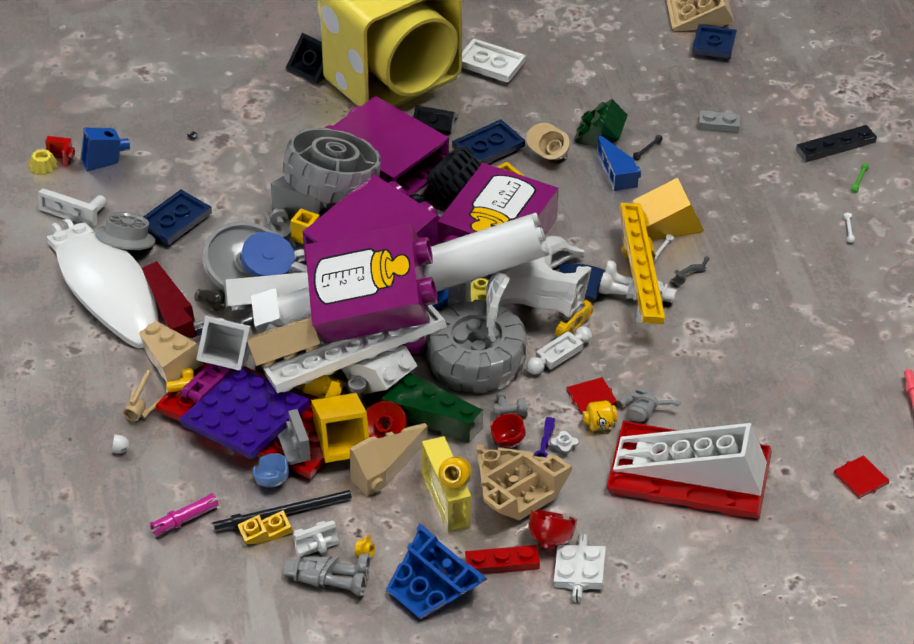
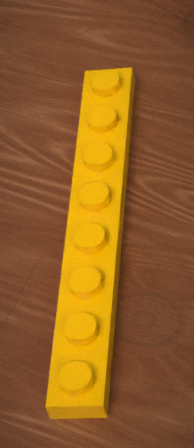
(641, 264)

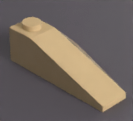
(380, 460)

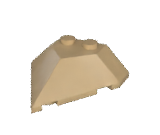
(519, 481)

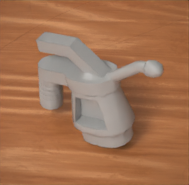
(642, 404)

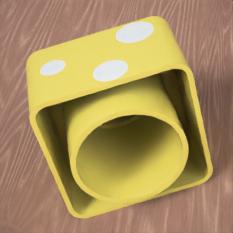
(390, 47)

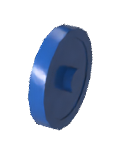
(267, 255)

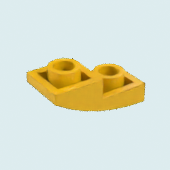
(265, 530)

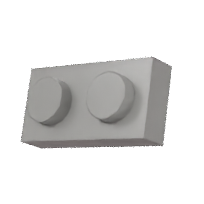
(719, 121)

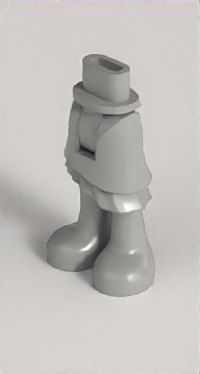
(322, 571)

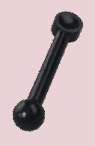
(637, 155)

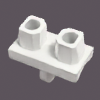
(315, 538)

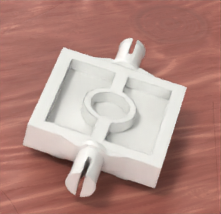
(580, 567)

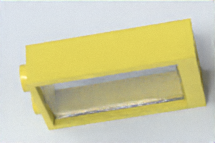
(451, 503)

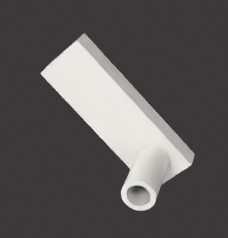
(71, 208)

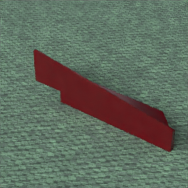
(171, 301)

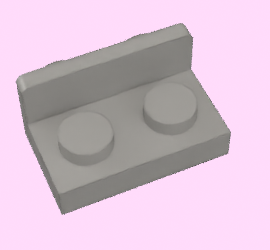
(295, 440)

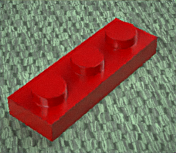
(504, 559)

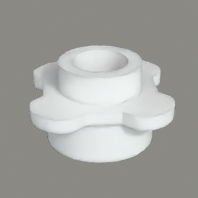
(564, 442)

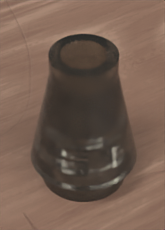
(211, 298)

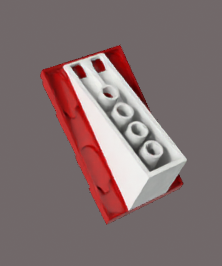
(695, 468)

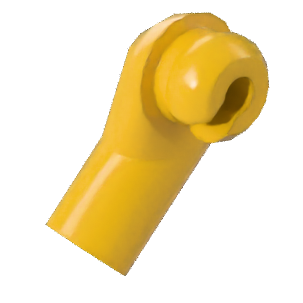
(177, 385)

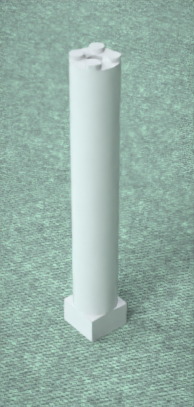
(452, 265)

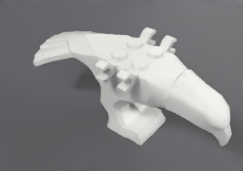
(538, 284)

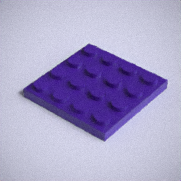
(243, 412)

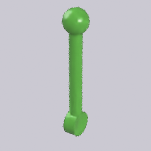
(855, 187)

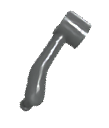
(680, 277)

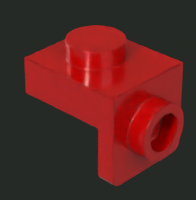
(61, 148)

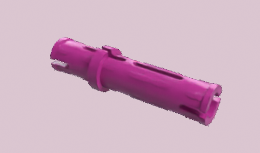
(176, 518)

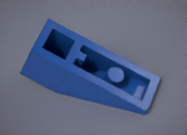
(618, 165)

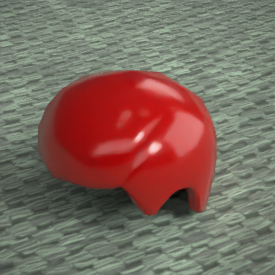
(508, 430)

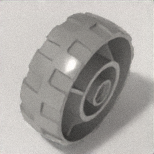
(328, 163)
(466, 356)

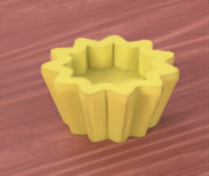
(42, 162)

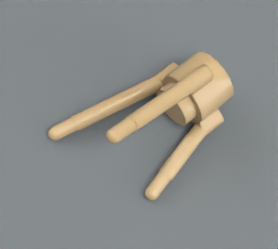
(136, 407)

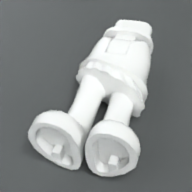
(618, 284)

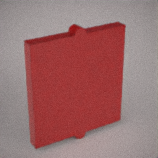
(589, 392)
(861, 476)

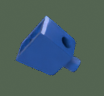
(101, 147)

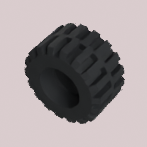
(453, 172)

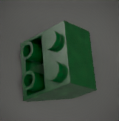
(604, 121)

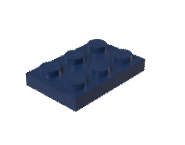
(491, 141)
(176, 216)

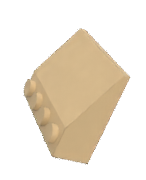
(687, 14)

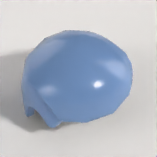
(271, 470)

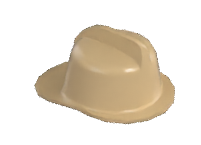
(548, 141)

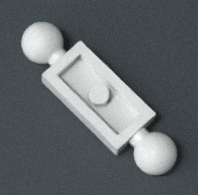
(559, 350)

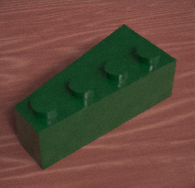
(436, 408)

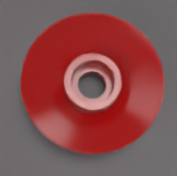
(382, 413)

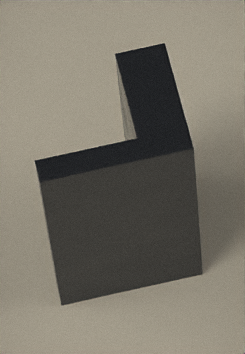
(435, 118)

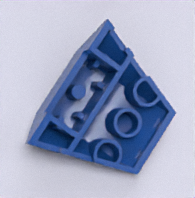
(431, 575)

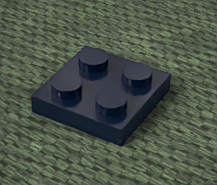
(714, 41)

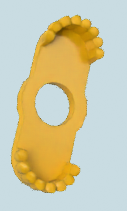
(570, 326)

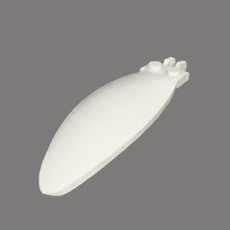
(104, 280)

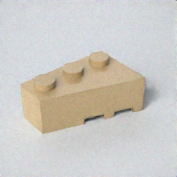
(284, 342)
(169, 351)

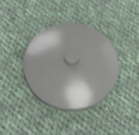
(223, 250)

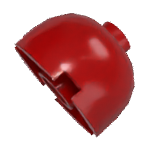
(551, 528)

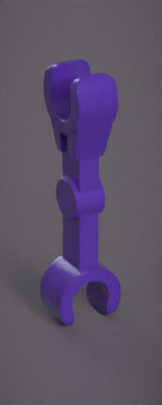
(548, 431)

